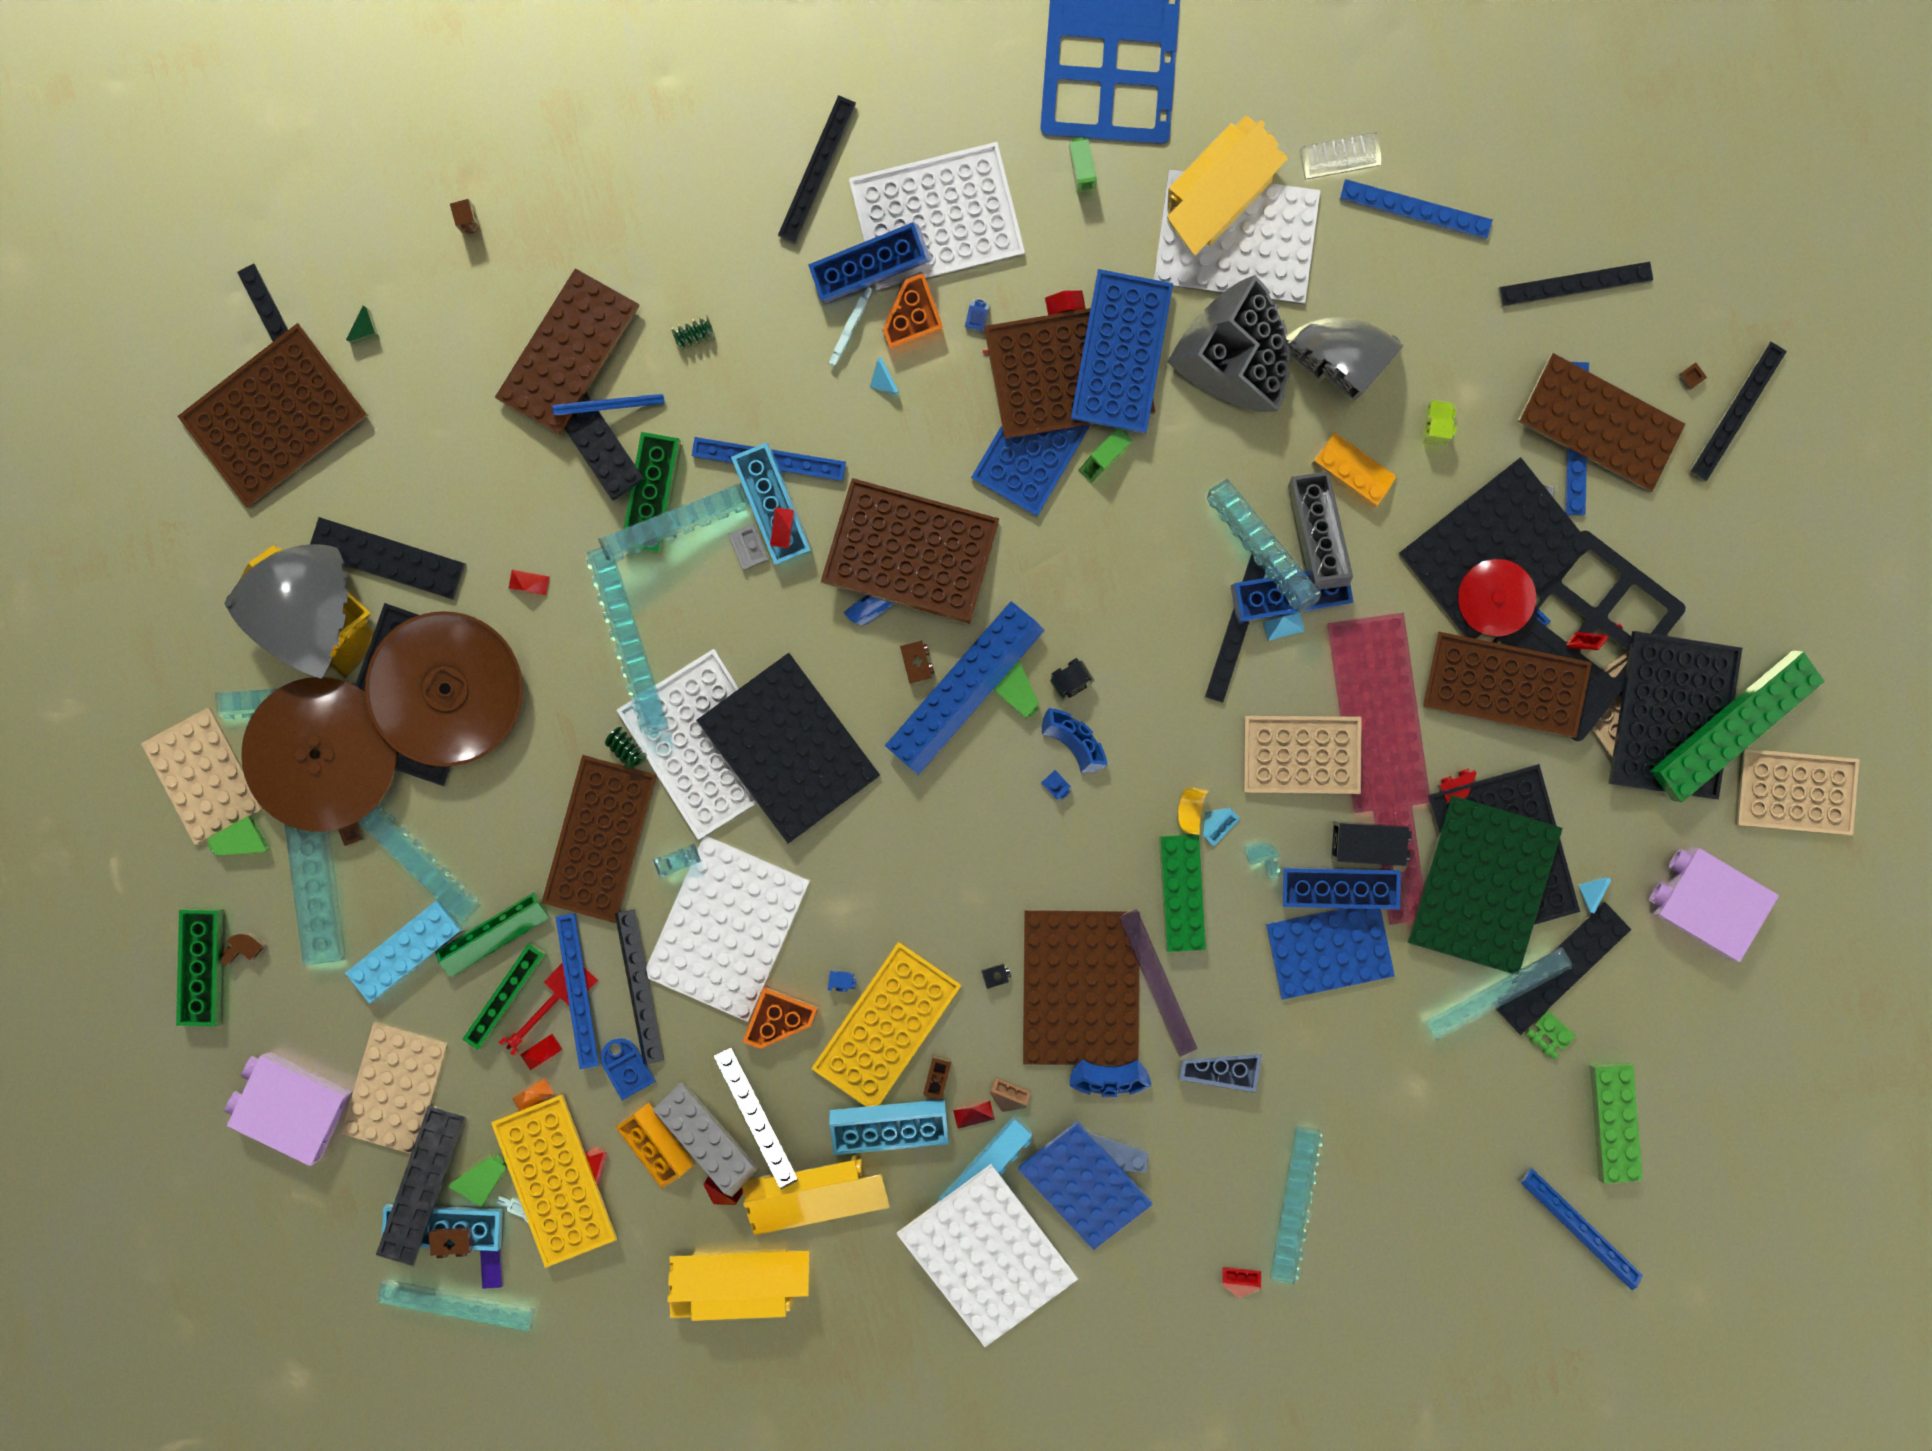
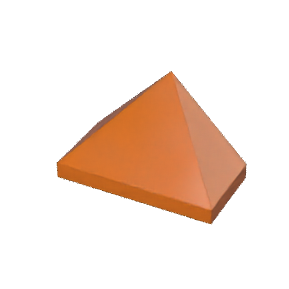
(534, 1095)

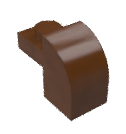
(243, 943)

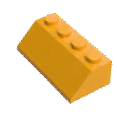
(1354, 470)
(655, 1145)

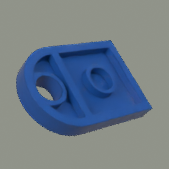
(626, 1068)

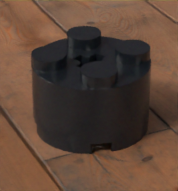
(1071, 679)

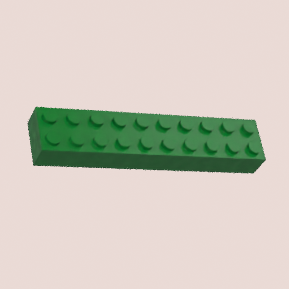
(1737, 726)

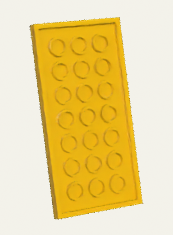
(886, 1026)
(554, 1181)

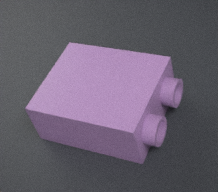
(1712, 902)
(287, 1107)

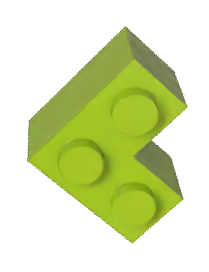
(1440, 422)

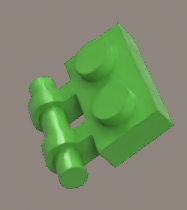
(1555, 1030)

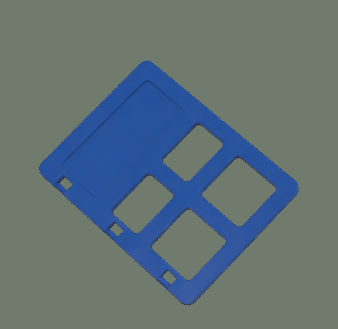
(1111, 21)

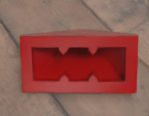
(782, 527)
(529, 582)
(1587, 641)
(541, 1051)
(973, 1114)
(596, 1159)
(718, 1197)
(1241, 1281)

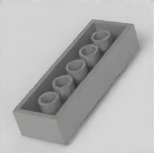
(706, 1139)

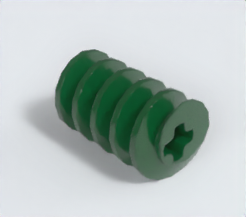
(693, 332)
(623, 748)

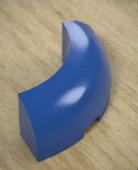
(867, 610)
(1076, 737)
(1109, 1080)

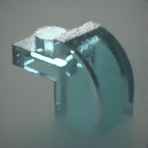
(1265, 852)
(677, 860)

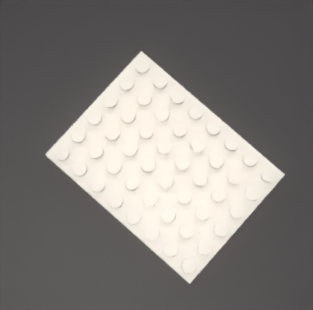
(954, 199)
(1266, 241)
(683, 755)
(726, 928)
(987, 1255)

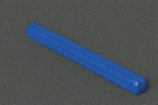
(607, 404)

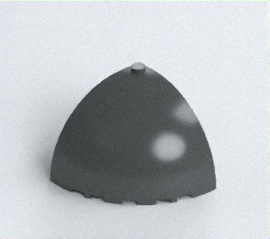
(1237, 349)
(1343, 351)
(294, 605)

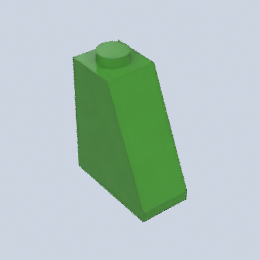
(1082, 164)
(1105, 454)
(1018, 691)
(239, 838)
(481, 1180)

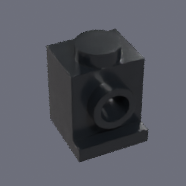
(988, 974)

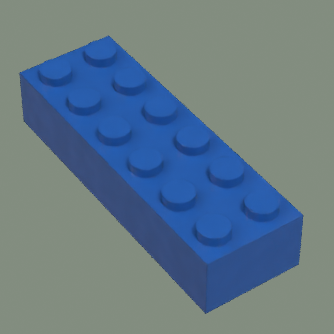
(869, 262)
(1262, 600)
(1341, 888)

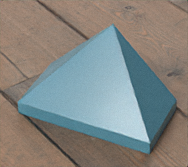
(882, 379)
(1283, 626)
(1218, 823)
(1593, 892)

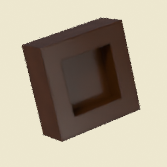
(1693, 375)
(351, 834)

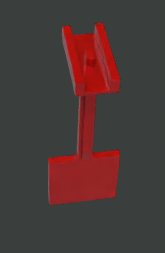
(557, 984)

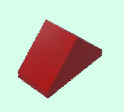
(1065, 302)

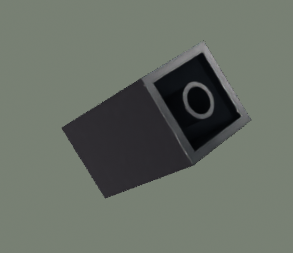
(1370, 843)

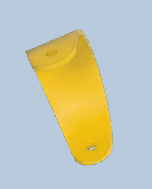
(1190, 809)

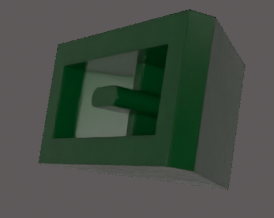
(363, 327)

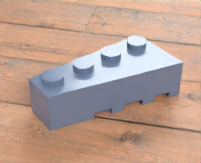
(1225, 1072)
(1125, 1155)

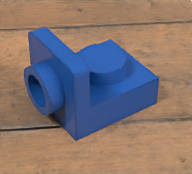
(977, 314)
(1056, 785)

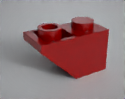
(1466, 777)

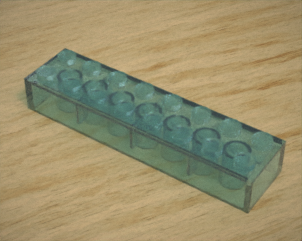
(315, 896)

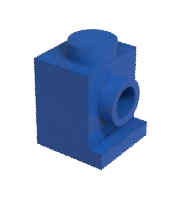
(841, 980)

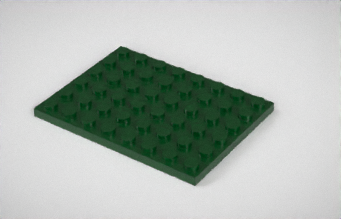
(1484, 885)

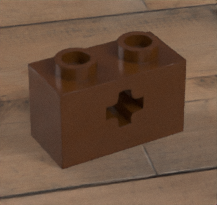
(465, 216)
(909, 653)
(937, 1077)
(461, 1236)

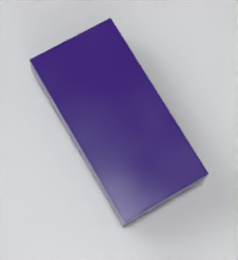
(491, 1269)

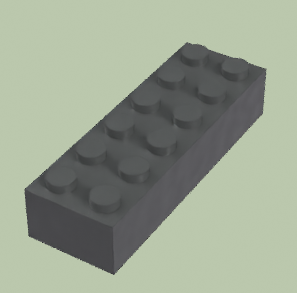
(1320, 530)

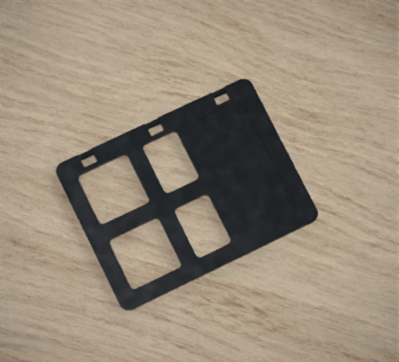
(1601, 687)

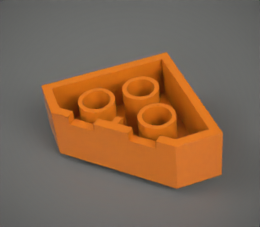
(911, 312)
(777, 1018)

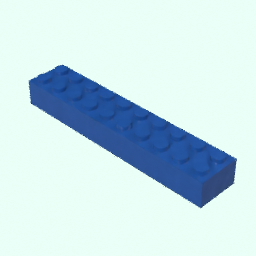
(964, 687)

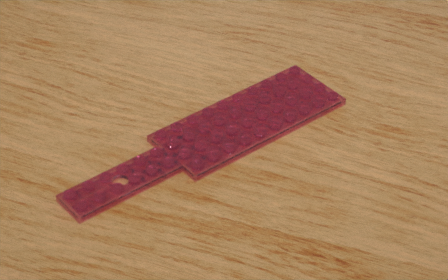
(1378, 686)

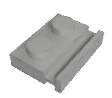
(748, 546)

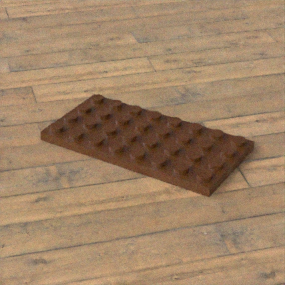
(567, 350)
(1601, 422)
(1507, 684)
(599, 838)

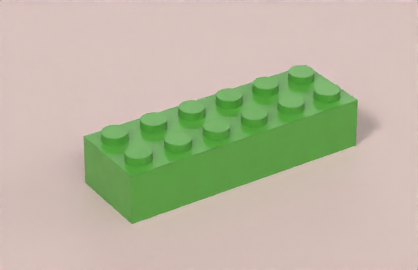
(1616, 1123)

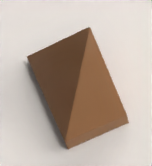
(1009, 1096)

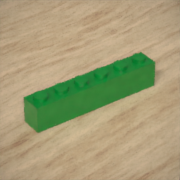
(491, 935)
(504, 996)

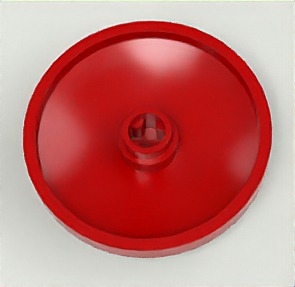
(1496, 597)

